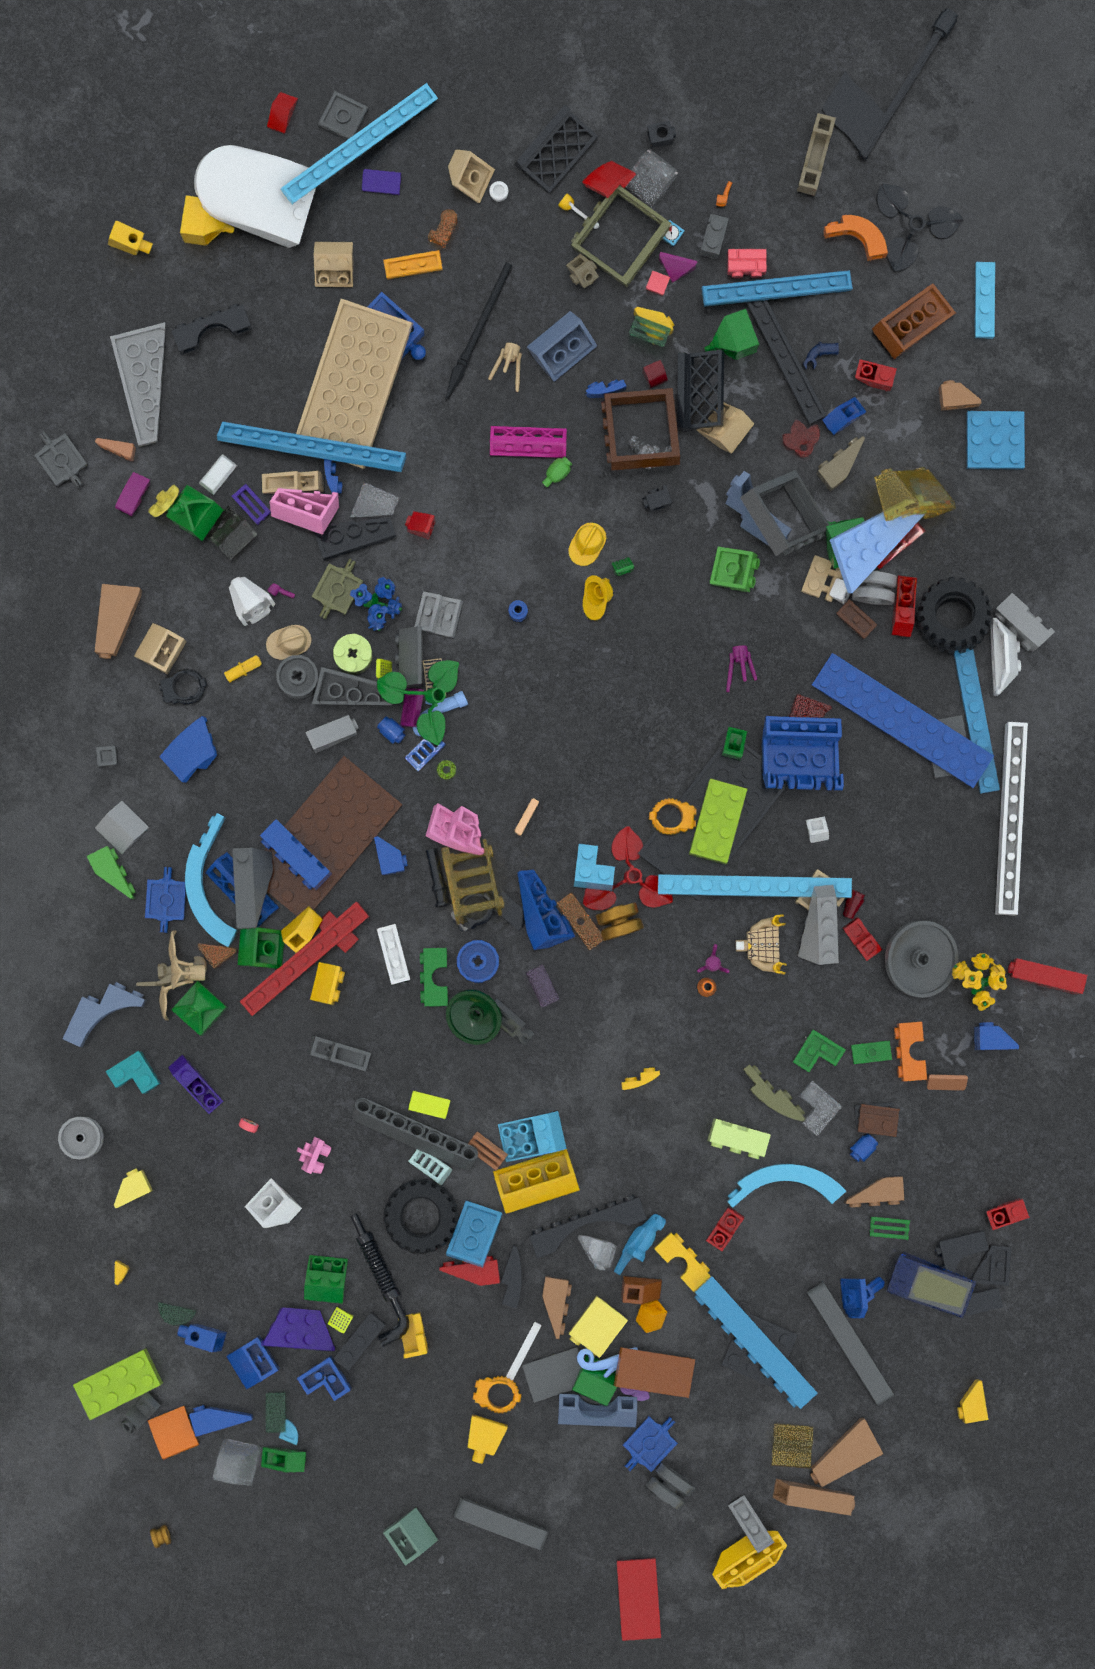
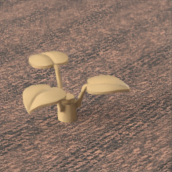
(192, 973)

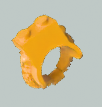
(687, 814)
(482, 1394)

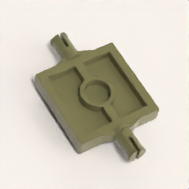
(335, 589)

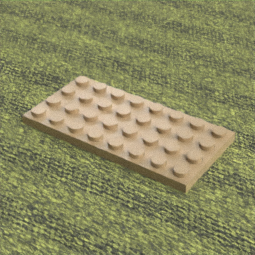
(355, 375)

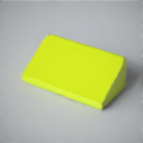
(429, 1105)

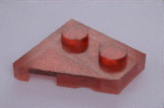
(808, 708)

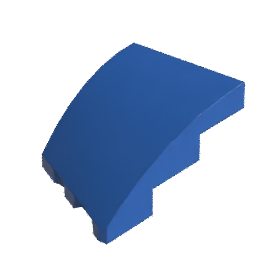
(190, 750)

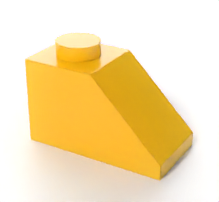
(656, 317)
(973, 1404)

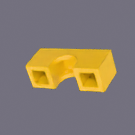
(672, 1247)

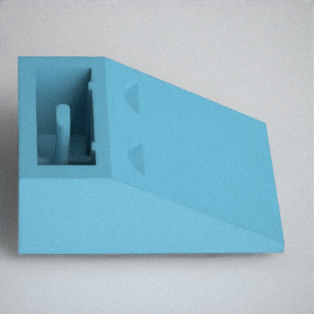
(532, 1136)

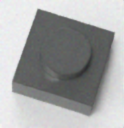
(106, 756)

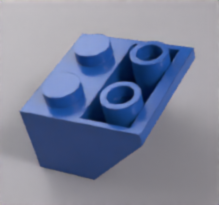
(253, 1362)

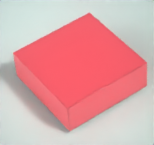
(657, 283)

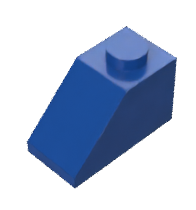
(844, 415)
(389, 857)

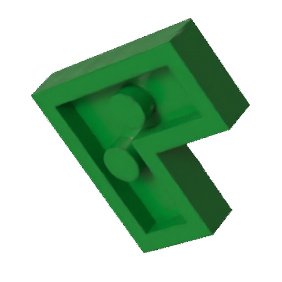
(815, 1047)

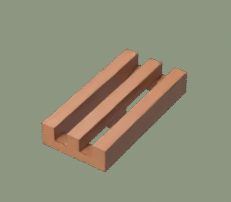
(485, 1154)

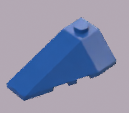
(542, 919)

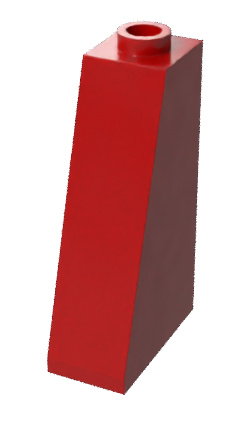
(1047, 976)

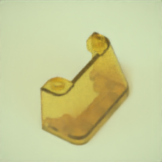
(912, 494)

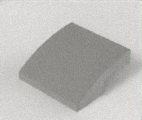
(438, 614)

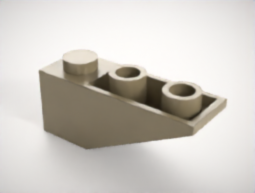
(837, 470)

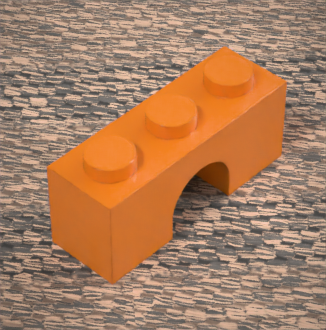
(909, 1068)

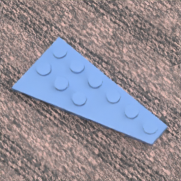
(867, 544)

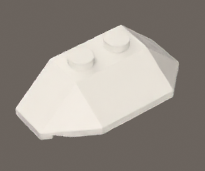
(1004, 656)

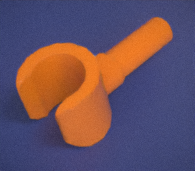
(722, 199)

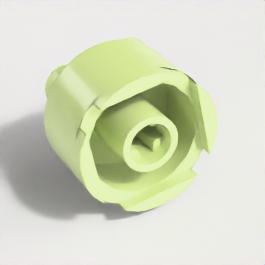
(353, 643)

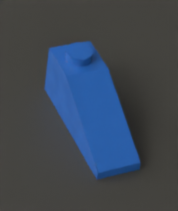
(212, 1419)

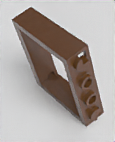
(641, 460)

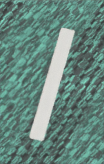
(523, 1351)

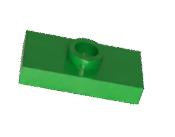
(871, 1052)

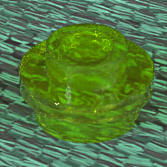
(451, 765)

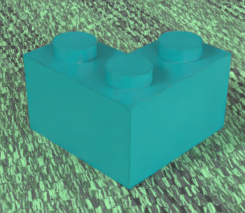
(135, 1068)

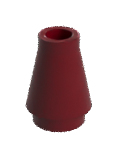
(853, 904)

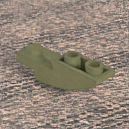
(776, 1101)

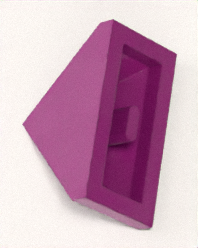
(676, 266)

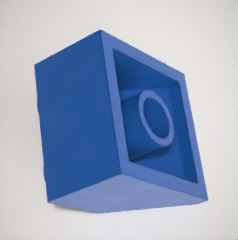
(992, 1038)

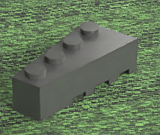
(346, 689)

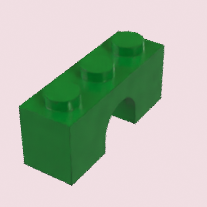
(433, 959)

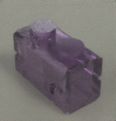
(542, 986)

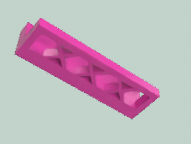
(528, 444)

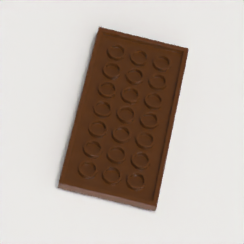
(334, 827)

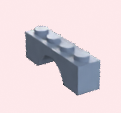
(575, 1411)

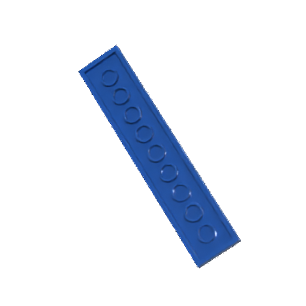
(902, 720)

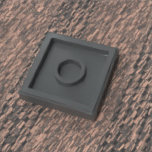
(343, 116)

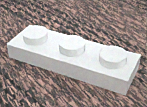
(393, 954)

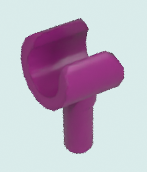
(274, 589)

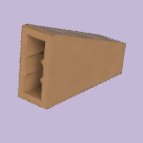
(114, 617)
(848, 1453)
(813, 1497)

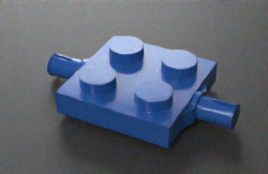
(165, 900)
(650, 1443)

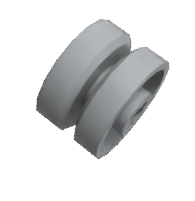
(875, 589)
(92, 1135)

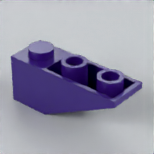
(195, 1084)

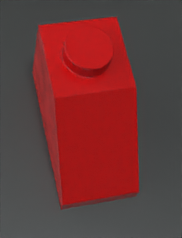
(420, 524)

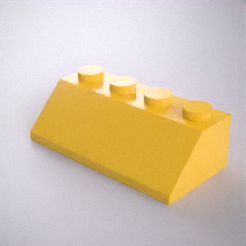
(536, 1181)

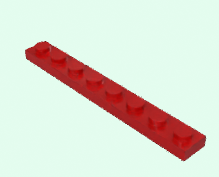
(304, 958)

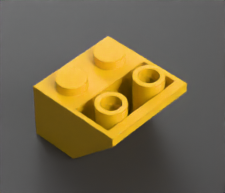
(327, 983)

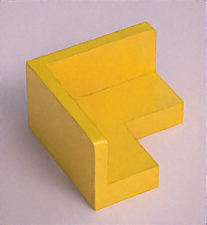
(414, 1339)

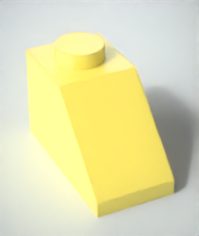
(132, 1187)

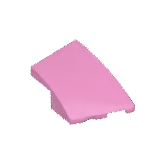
(455, 829)

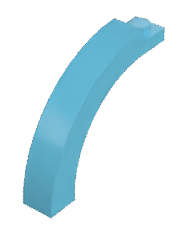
(787, 1172)

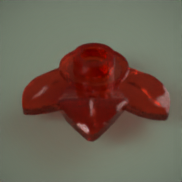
(801, 436)

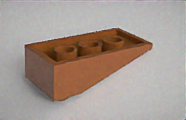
(913, 321)

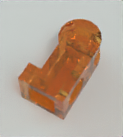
(445, 229)

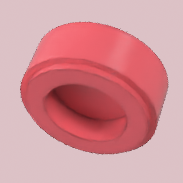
(248, 1125)

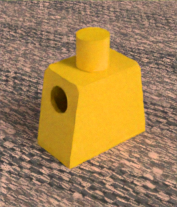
(122, 234)
(485, 1437)

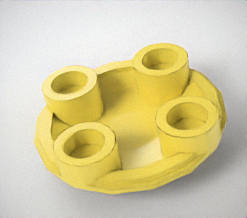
(165, 501)

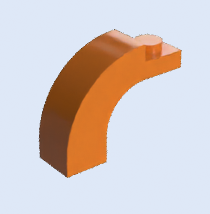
(863, 230)

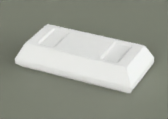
(217, 474)

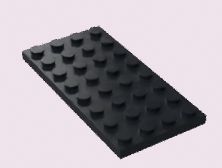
(671, 852)

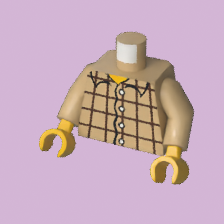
(763, 945)

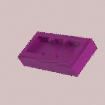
(411, 709)

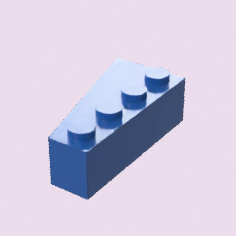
(296, 855)

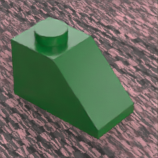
(283, 1459)

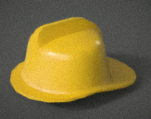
(587, 544)
(596, 596)

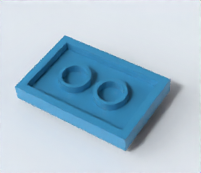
(474, 1234)

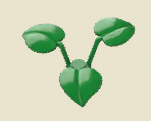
(444, 676)

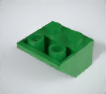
(325, 1279)

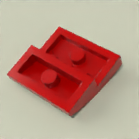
(607, 178)

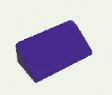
(381, 181)

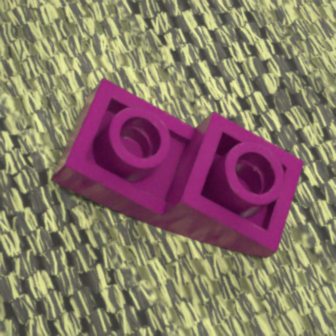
(131, 494)

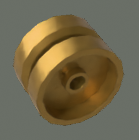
(619, 921)

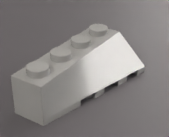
(820, 934)

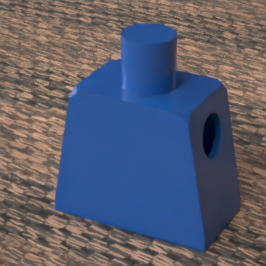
(209, 1338)

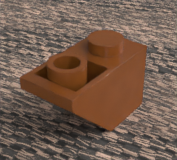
(640, 1290)

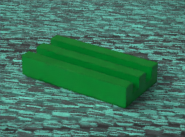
(875, 1234)

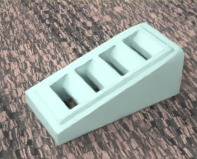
(443, 1175)

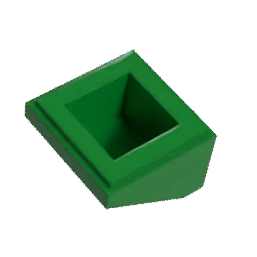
(622, 566)

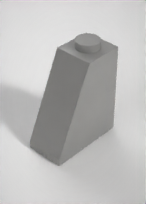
(332, 733)

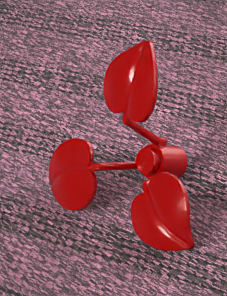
(626, 847)

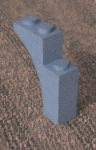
(740, 486)
(91, 1012)

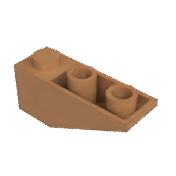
(881, 1190)
(554, 1297)

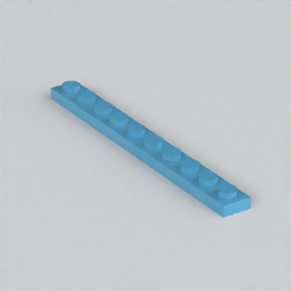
(311, 446)

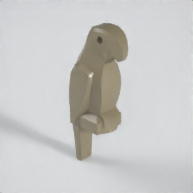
(164, 973)

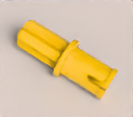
(243, 668)

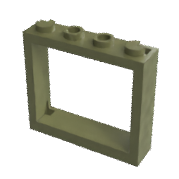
(600, 209)

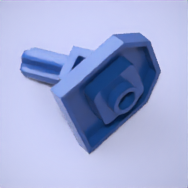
(858, 1294)

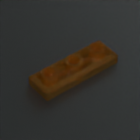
(572, 911)

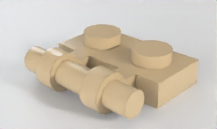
(817, 576)

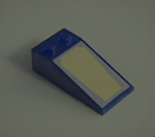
(931, 1285)

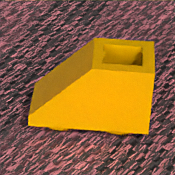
(301, 929)

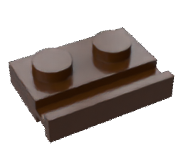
(878, 1120)

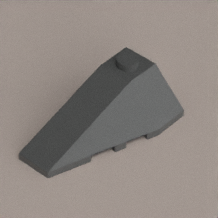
(251, 880)

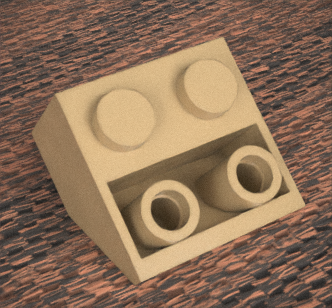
(333, 264)
(734, 429)
(160, 648)

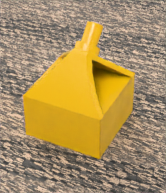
(198, 225)

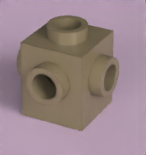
(582, 271)

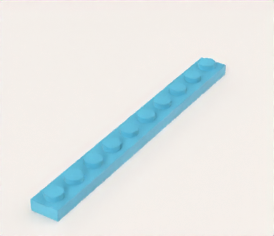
(359, 144)
(749, 885)

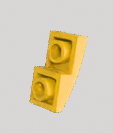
(648, 1075)

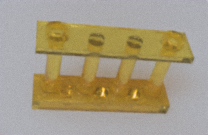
(457, 893)

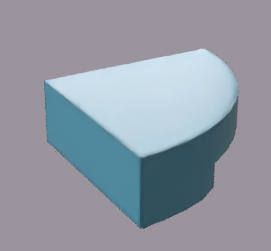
(291, 1433)

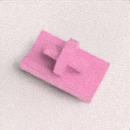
(310, 1154)

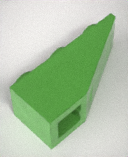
(107, 868)

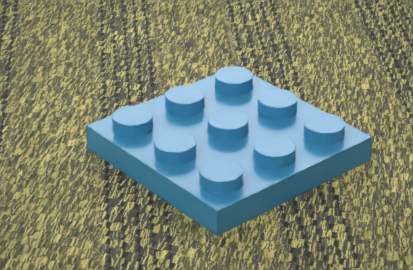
(995, 440)

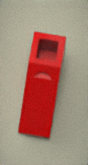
(904, 606)
(481, 1276)

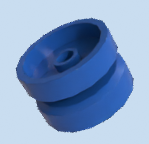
(472, 951)

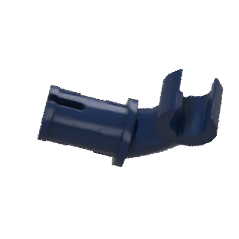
(819, 350)

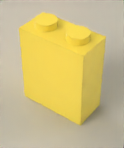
(597, 1327)

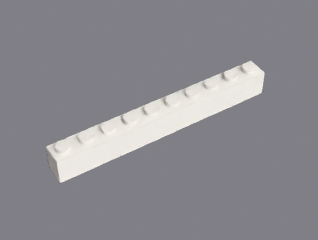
(1011, 818)

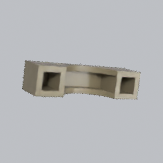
(816, 154)

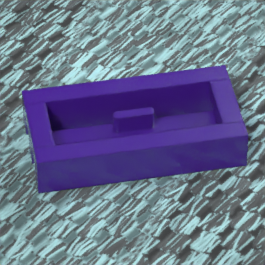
(240, 492)

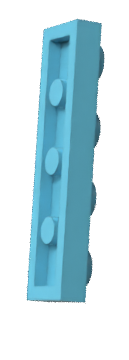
(985, 300)

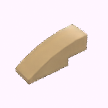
(304, 481)

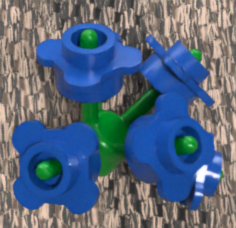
(377, 609)

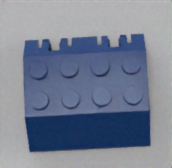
(801, 752)

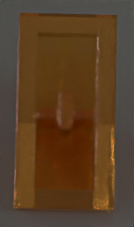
(217, 954)

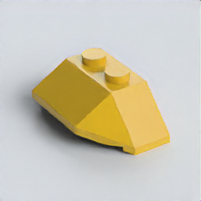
(742, 1562)

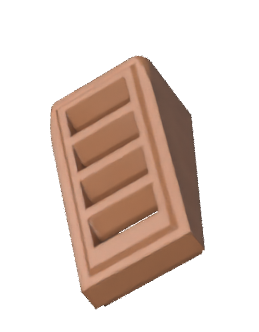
(122, 449)

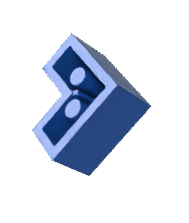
(326, 1374)

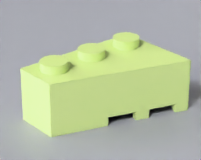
(738, 1138)

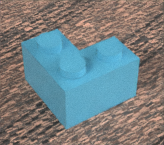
(592, 875)

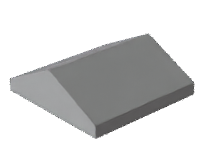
(121, 827)

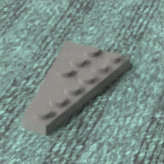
(141, 370)

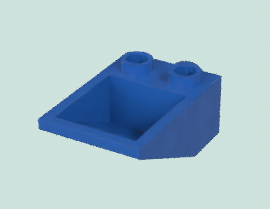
(387, 306)

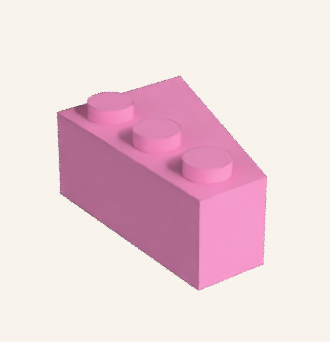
(305, 510)

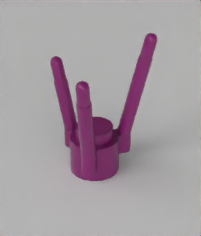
(740, 655)
(713, 963)

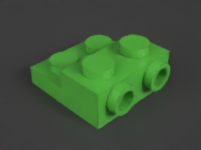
(734, 569)

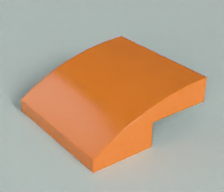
(173, 1432)

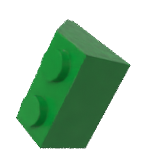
(261, 948)

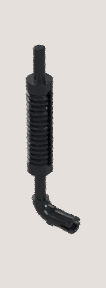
(384, 1280)

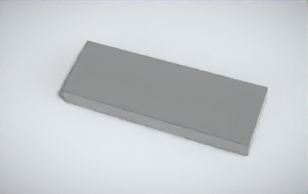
(751, 1524)

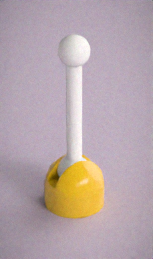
(567, 203)

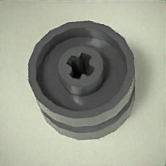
(294, 666)
(669, 1488)

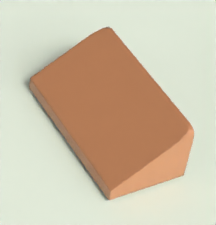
(946, 1082)

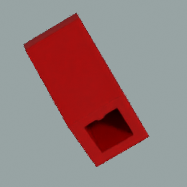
(875, 375)
(1007, 1214)

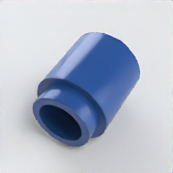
(518, 617)
(391, 730)
(863, 1148)

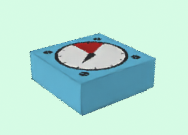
(673, 234)

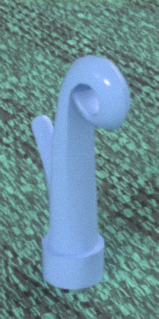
(449, 703)
(609, 1363)

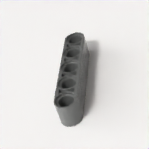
(501, 1523)

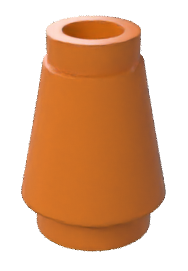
(700, 987)

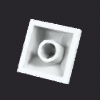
(273, 1205)

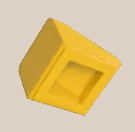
(120, 1271)

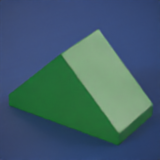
(734, 743)

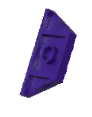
(299, 1330)

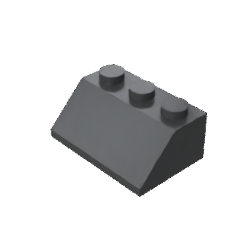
(410, 655)

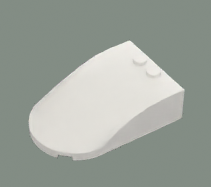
(245, 192)

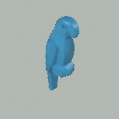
(640, 1241)

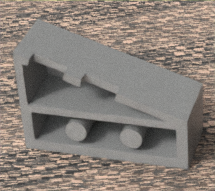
(1022, 623)

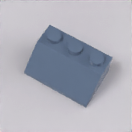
(562, 346)

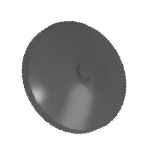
(921, 958)

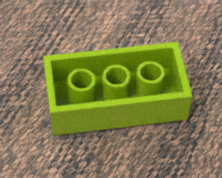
(718, 821)
(118, 1384)

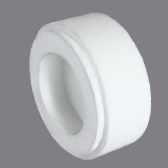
(498, 191)

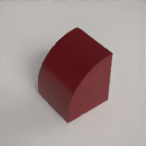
(655, 374)

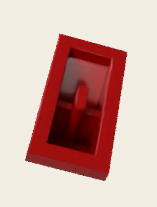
(281, 112)

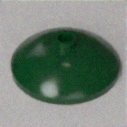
(468, 1024)

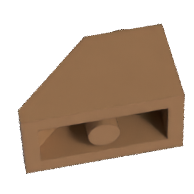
(957, 396)

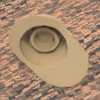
(288, 642)

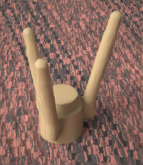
(509, 353)

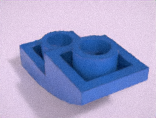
(597, 390)
(333, 481)

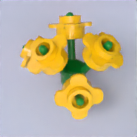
(976, 981)

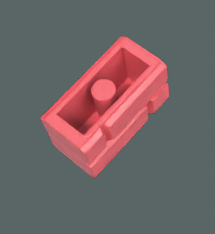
(746, 262)

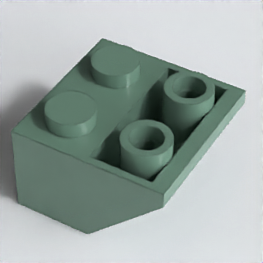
(410, 1536)

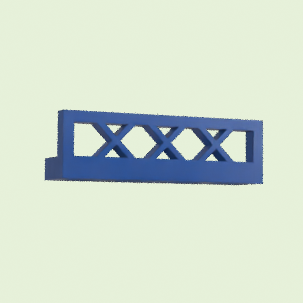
(225, 867)

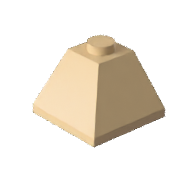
(470, 174)

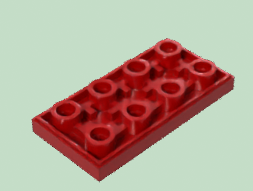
(638, 1599)

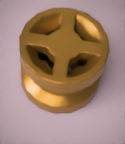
(160, 1536)

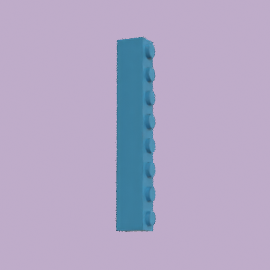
(756, 1342)

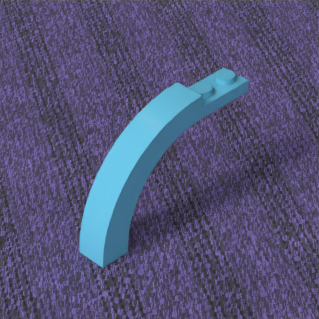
(195, 890)

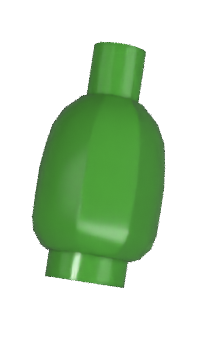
(557, 471)

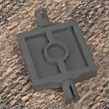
(61, 459)

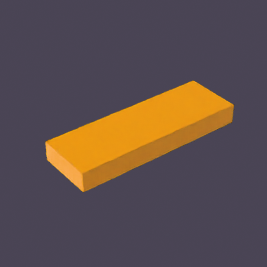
(413, 264)

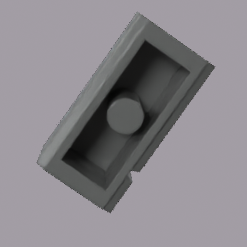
(714, 236)

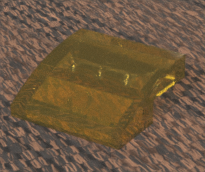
(792, 1446)

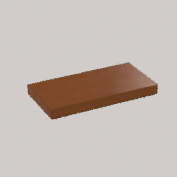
(654, 1372)

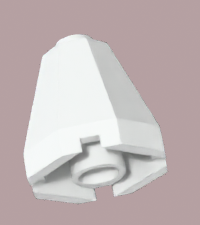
(249, 600)

